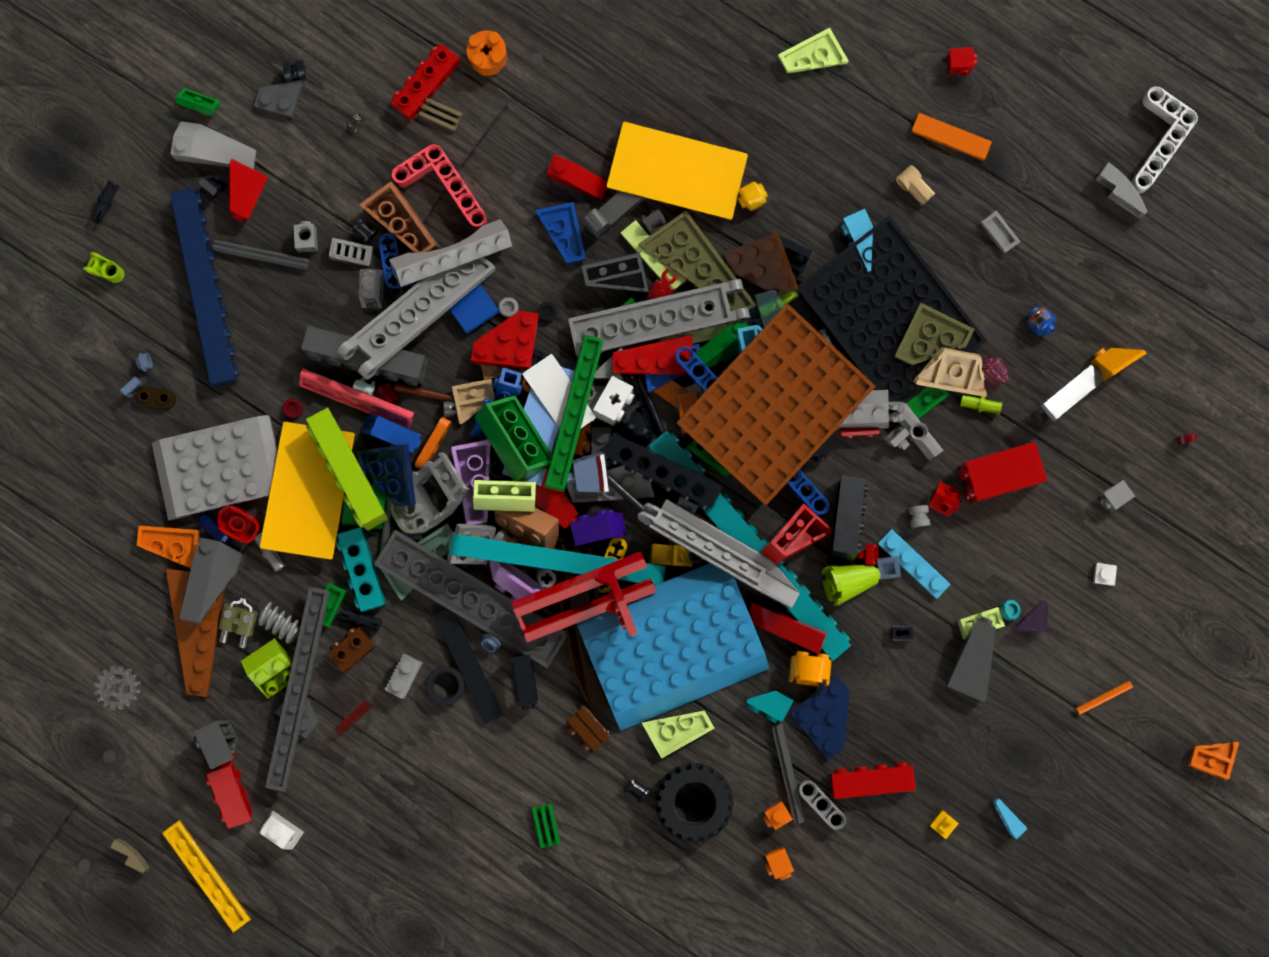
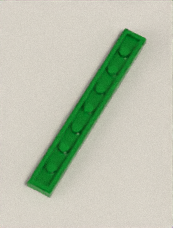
(574, 413)

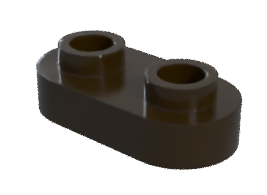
(154, 398)

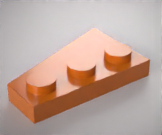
(170, 543)

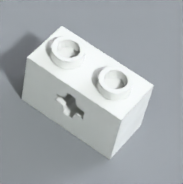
(614, 390)

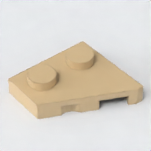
(470, 397)

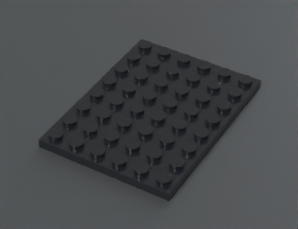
(874, 308)

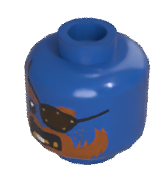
(1041, 321)

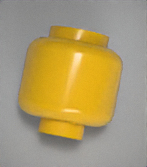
(752, 196)

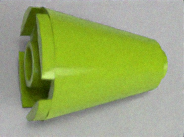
(848, 581)

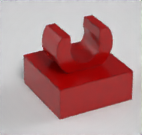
(870, 554)

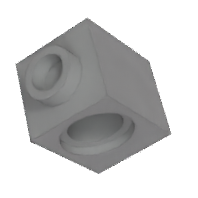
(310, 244)
(1116, 496)

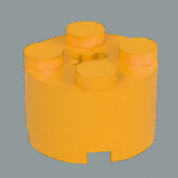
(810, 669)

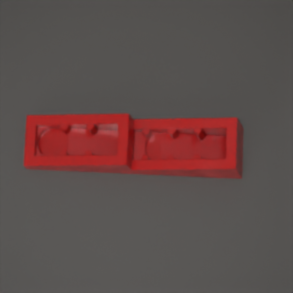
(787, 628)

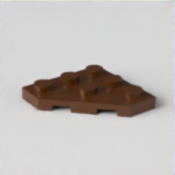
(763, 264)

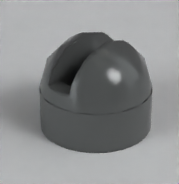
(447, 409)

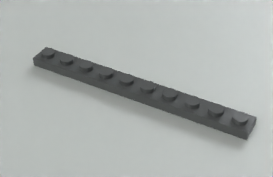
(297, 689)

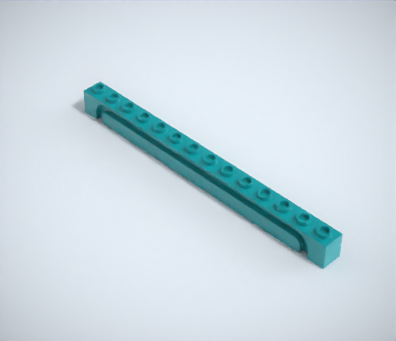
(732, 523)

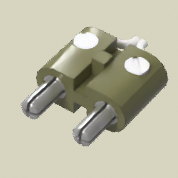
(237, 620)

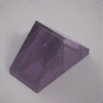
(1035, 620)

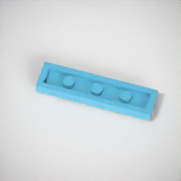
(914, 564)

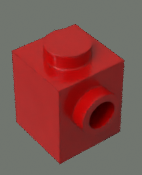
(961, 60)

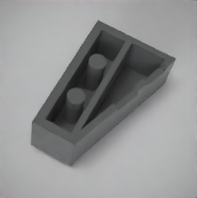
(617, 273)

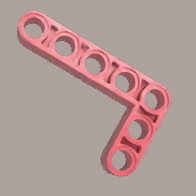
(447, 180)

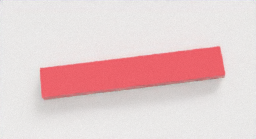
(355, 398)

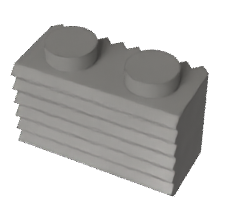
(403, 676)

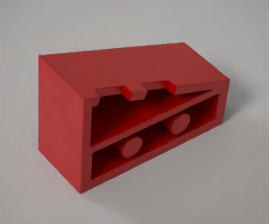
(796, 534)
(229, 794)

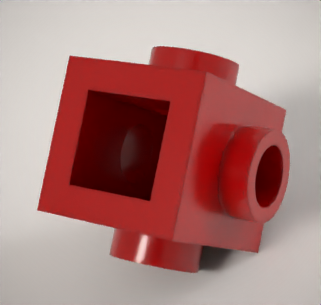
(945, 499)

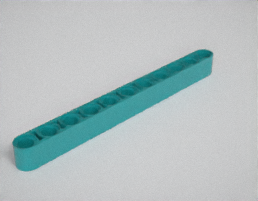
(543, 558)

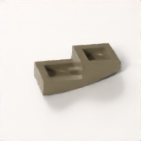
(134, 859)

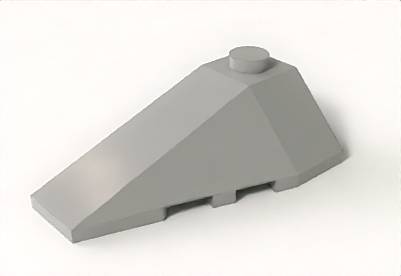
(205, 146)

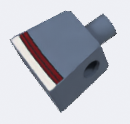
(589, 474)

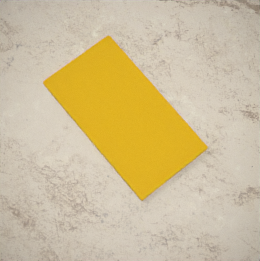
(677, 170)
(302, 498)

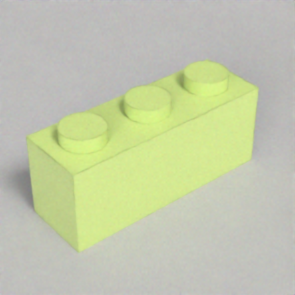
(504, 495)

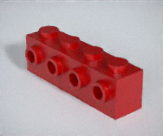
(425, 81)
(872, 781)

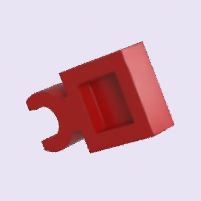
(663, 287)

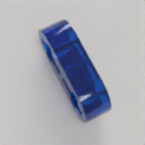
(212, 527)

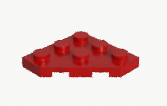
(509, 343)

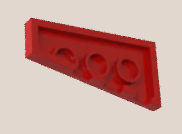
(652, 358)

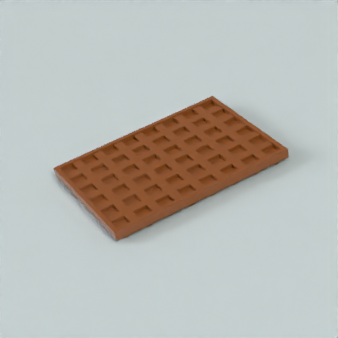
(776, 404)

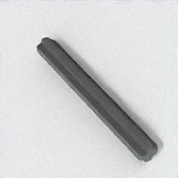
(260, 254)
(787, 773)

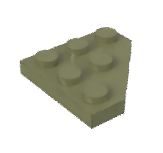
(929, 333)

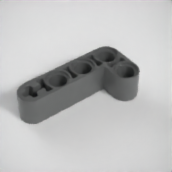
(602, 220)

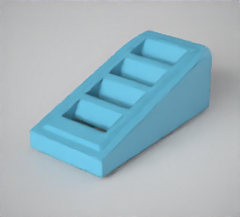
(1011, 822)

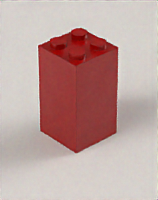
(1002, 473)

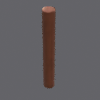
(423, 393)

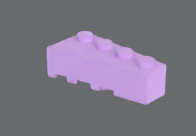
(472, 464)

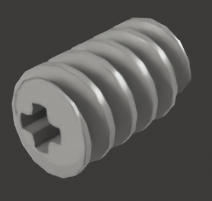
(279, 623)

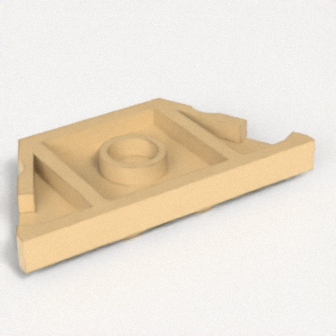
(954, 372)

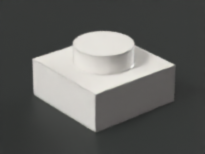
(1104, 574)

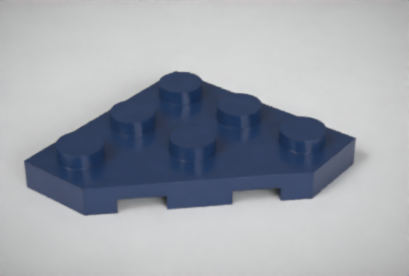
(390, 472)
(825, 717)

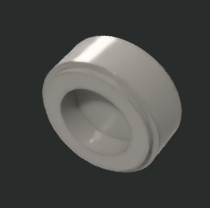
(508, 307)

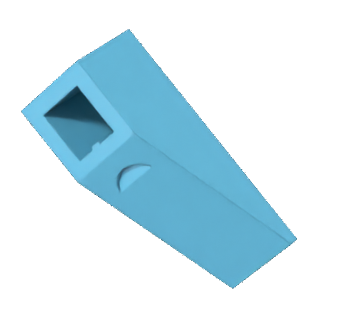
(855, 227)

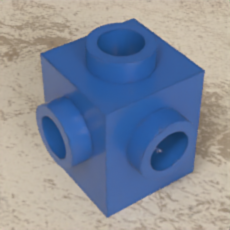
(507, 384)

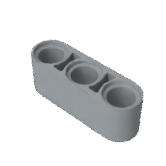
(830, 809)

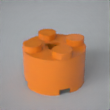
(479, 44)

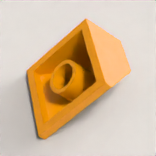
(1115, 360)

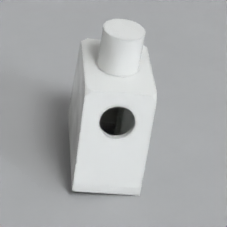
(280, 831)

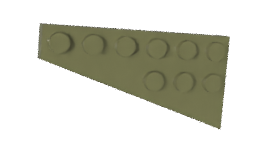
(692, 256)

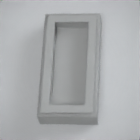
(1000, 232)

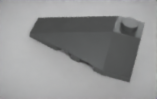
(210, 572)

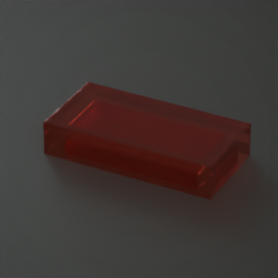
(353, 717)

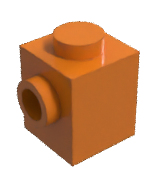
(776, 815)
(778, 864)

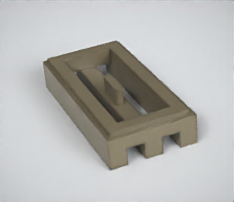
(422, 114)

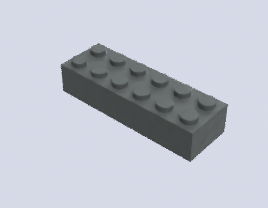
(324, 344)

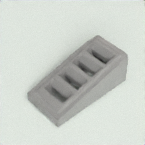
(342, 258)

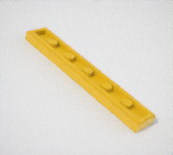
(206, 876)

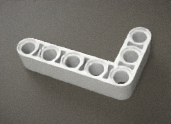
(1167, 142)

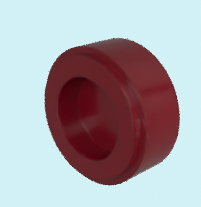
(293, 408)
(1186, 438)

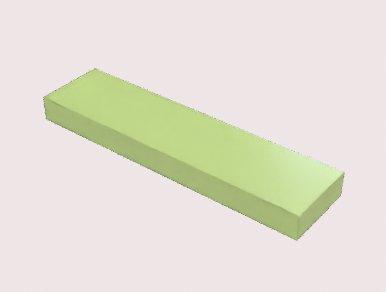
(634, 235)

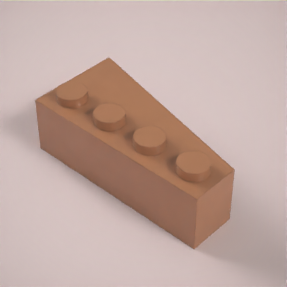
(399, 218)

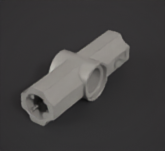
(926, 442)

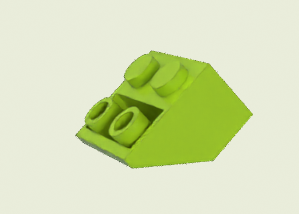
(269, 668)

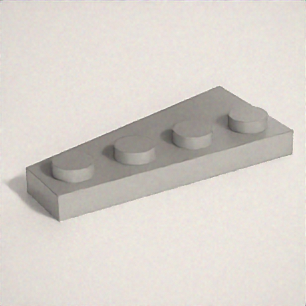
(631, 482)

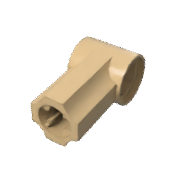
(911, 181)

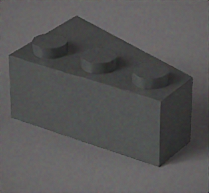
(216, 742)

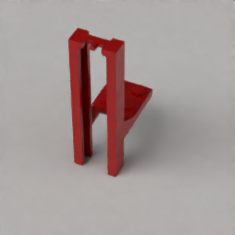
(614, 603)

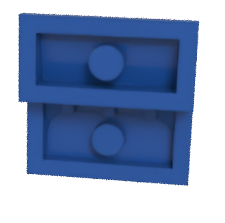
(474, 309)

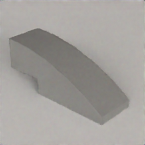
(1122, 190)

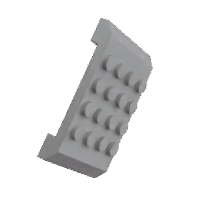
(216, 466)

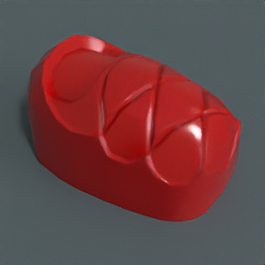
(237, 524)

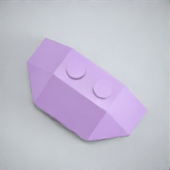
(513, 580)

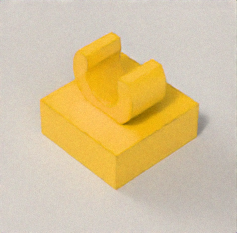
(943, 824)

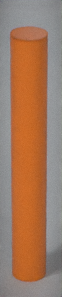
(1104, 698)

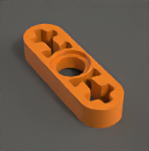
(433, 442)

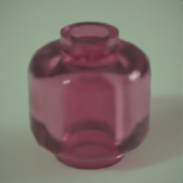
(995, 370)

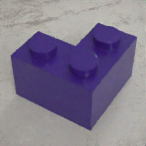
(601, 527)

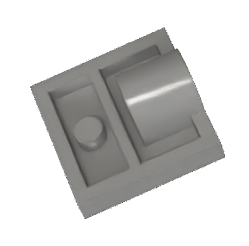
(479, 531)

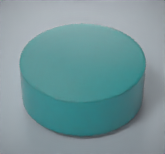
(1010, 610)

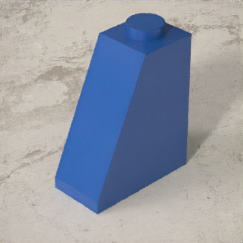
(390, 432)

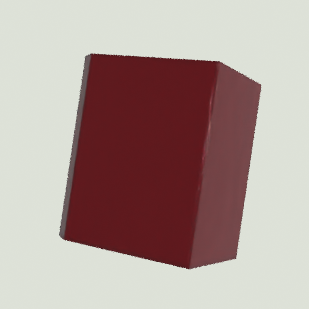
(386, 393)

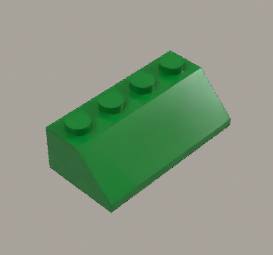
(514, 438)

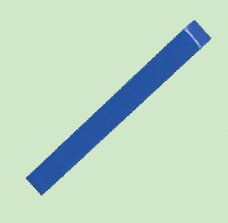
(800, 480)

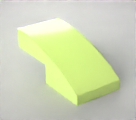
(992, 614)

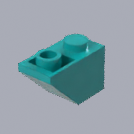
(772, 704)

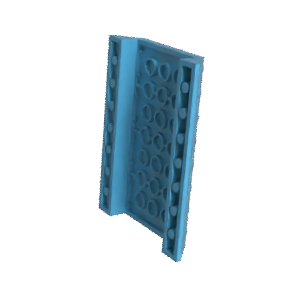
(687, 645)

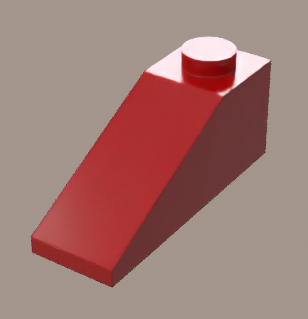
(576, 177)

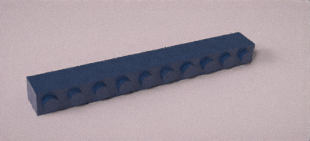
(204, 287)

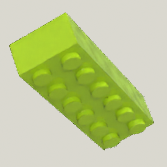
(347, 469)

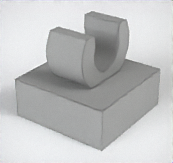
(897, 438)

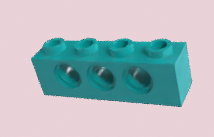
(357, 538)

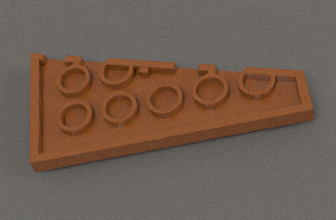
(195, 641)

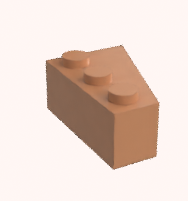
(530, 527)

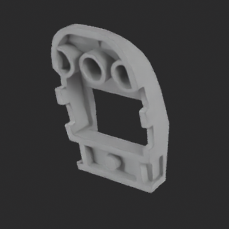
(424, 514)

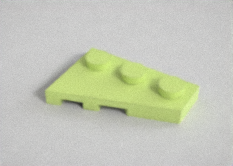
(814, 53)
(677, 731)

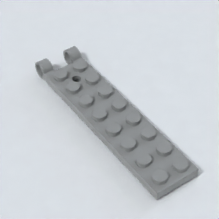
(413, 313)
(659, 317)

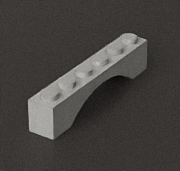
(417, 266)

